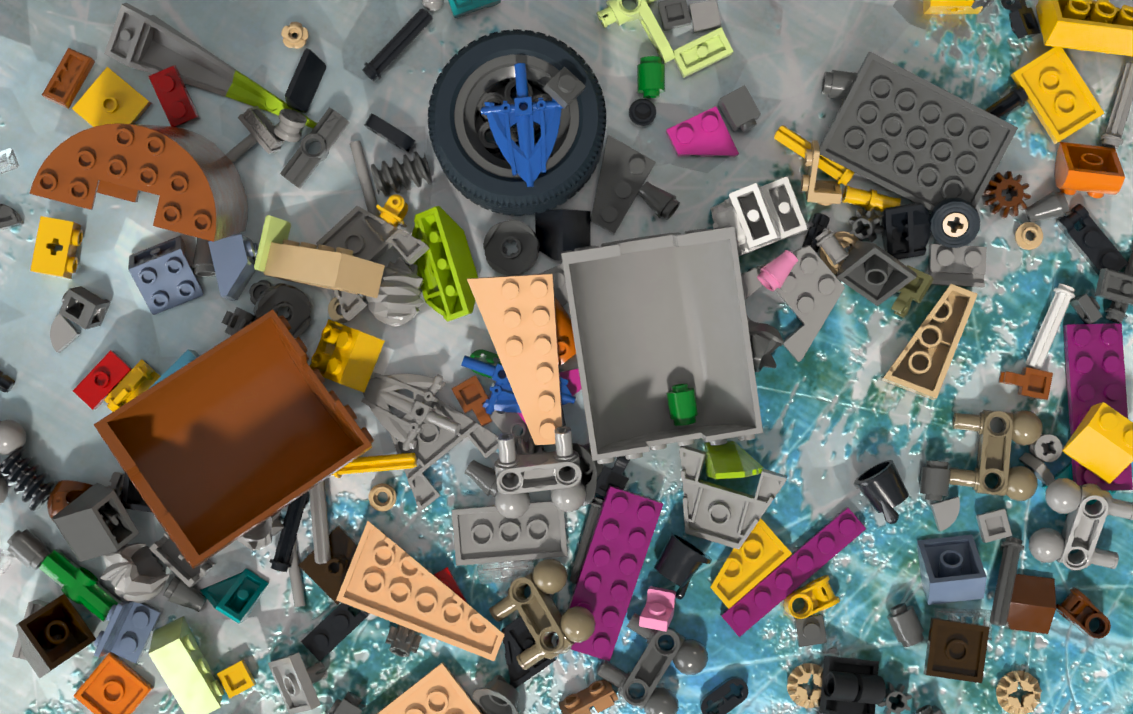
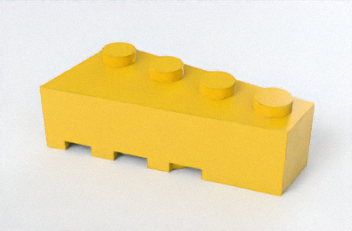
(1087, 25)

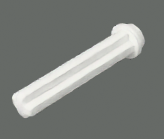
(1050, 326)

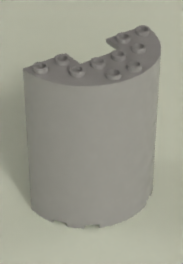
(659, 318)

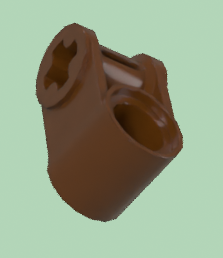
(1079, 612)

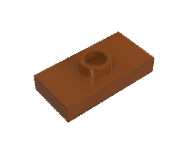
(68, 78)

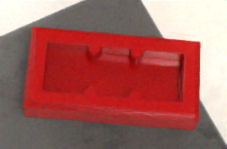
(102, 380)

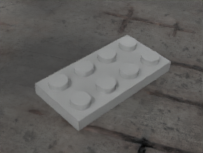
(489, 537)

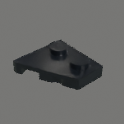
(517, 640)

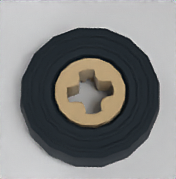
(947, 211)

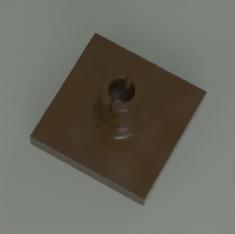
(331, 575)
(956, 650)

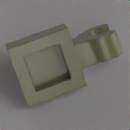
(913, 291)

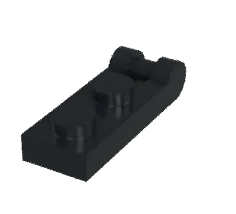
(1091, 241)
(332, 630)

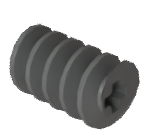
(401, 174)

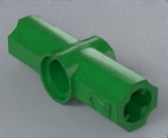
(78, 584)

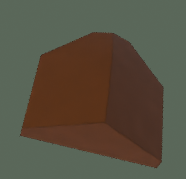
(1032, 604)

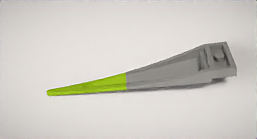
(153, 45)

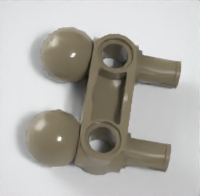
(994, 453)
(542, 614)

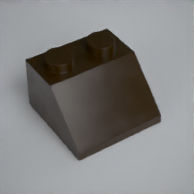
(53, 635)

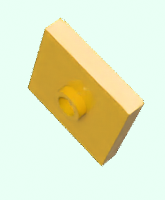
(111, 101)

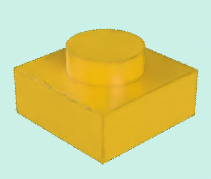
(236, 678)

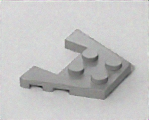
(368, 239)
(808, 291)
(435, 443)
(718, 511)

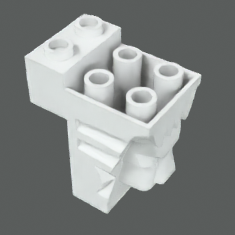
(761, 215)

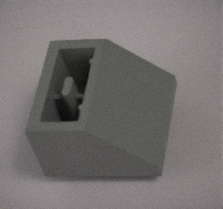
(95, 523)

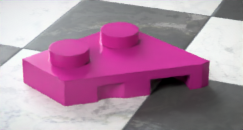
(702, 136)

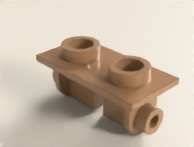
(598, 694)

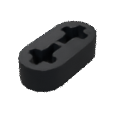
(389, 133)
(720, 691)

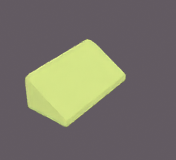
(273, 231)

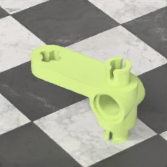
(617, 13)

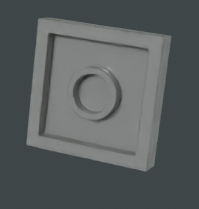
(296, 682)

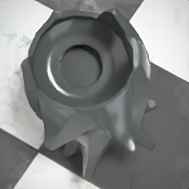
(763, 341)

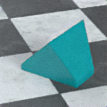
(236, 595)

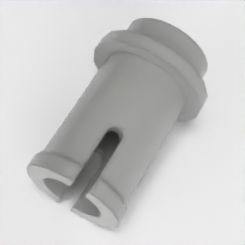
(831, 246)

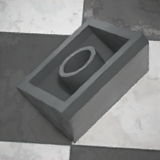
(874, 272)

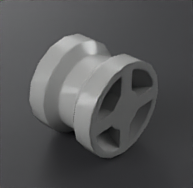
(290, 125)
(1041, 446)

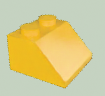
(1102, 442)

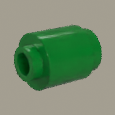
(651, 77)
(682, 404)

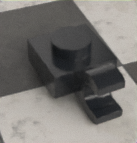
(1022, 19)
(612, 476)

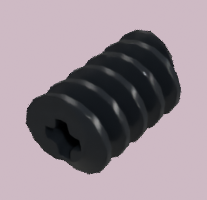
(27, 480)

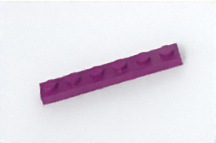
(793, 571)

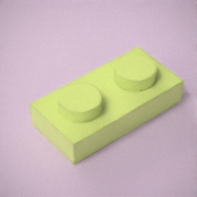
(702, 52)

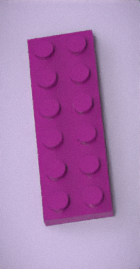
(1095, 376)
(614, 566)

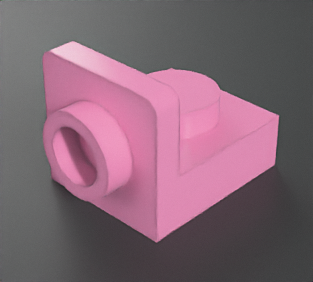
(658, 609)

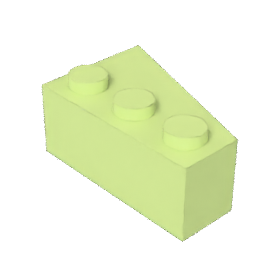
(185, 668)

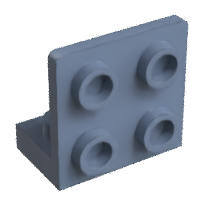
(164, 275)
(127, 630)

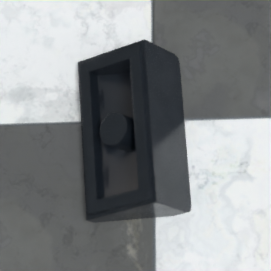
(305, 81)

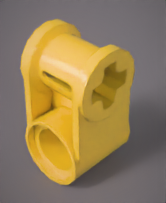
(813, 598)

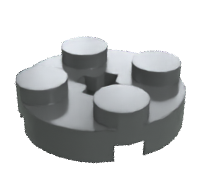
(527, 245)
(286, 295)

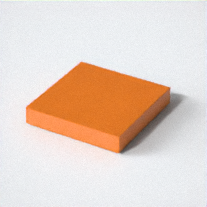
(113, 688)

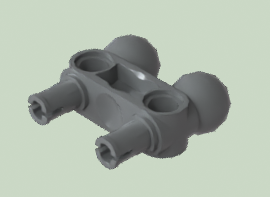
(687, 655)

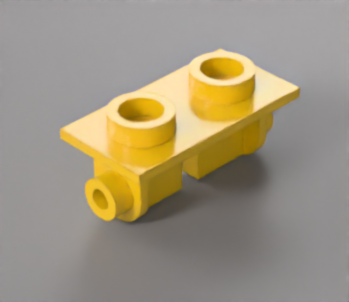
(394, 210)
(132, 385)

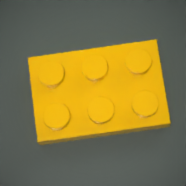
(1057, 94)

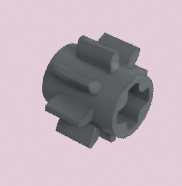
(866, 231)
(237, 320)
(403, 641)
(895, 692)

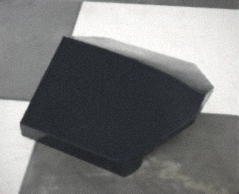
(906, 230)
(562, 231)

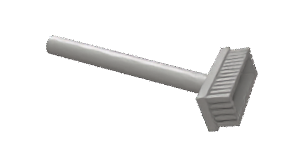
(261, 131)

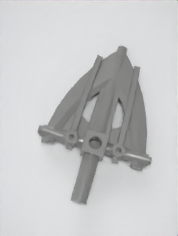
(381, 393)

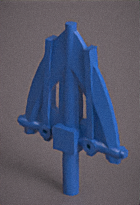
(526, 158)
(502, 395)

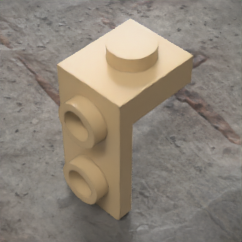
(818, 190)

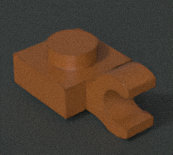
(1031, 382)
(472, 397)

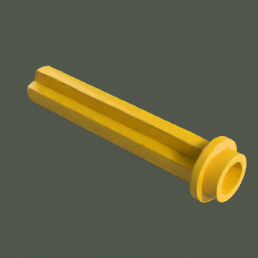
(799, 145)
(379, 463)

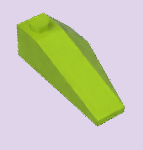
(729, 461)

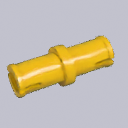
(868, 199)

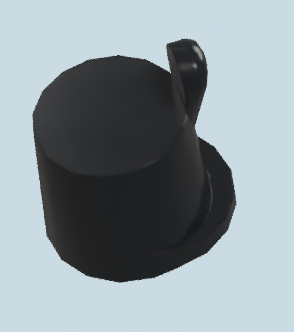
(883, 489)
(680, 562)

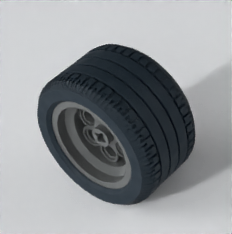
(487, 74)

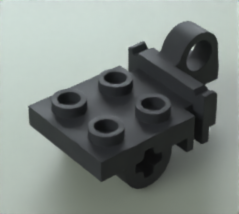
(850, 686)

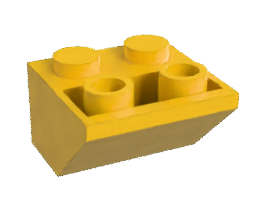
(346, 355)

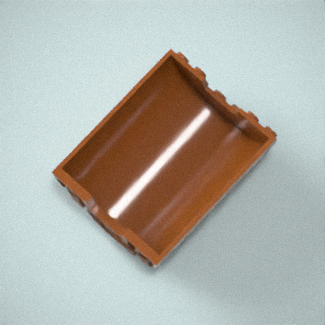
(191, 175)
(233, 437)

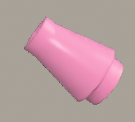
(776, 271)

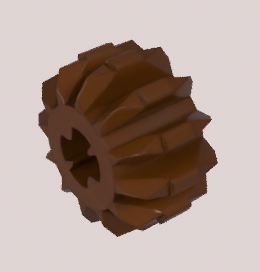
(1015, 189)

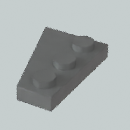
(619, 182)

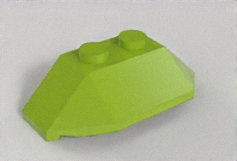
(444, 264)

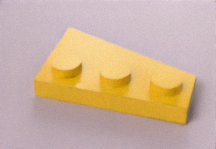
(749, 564)

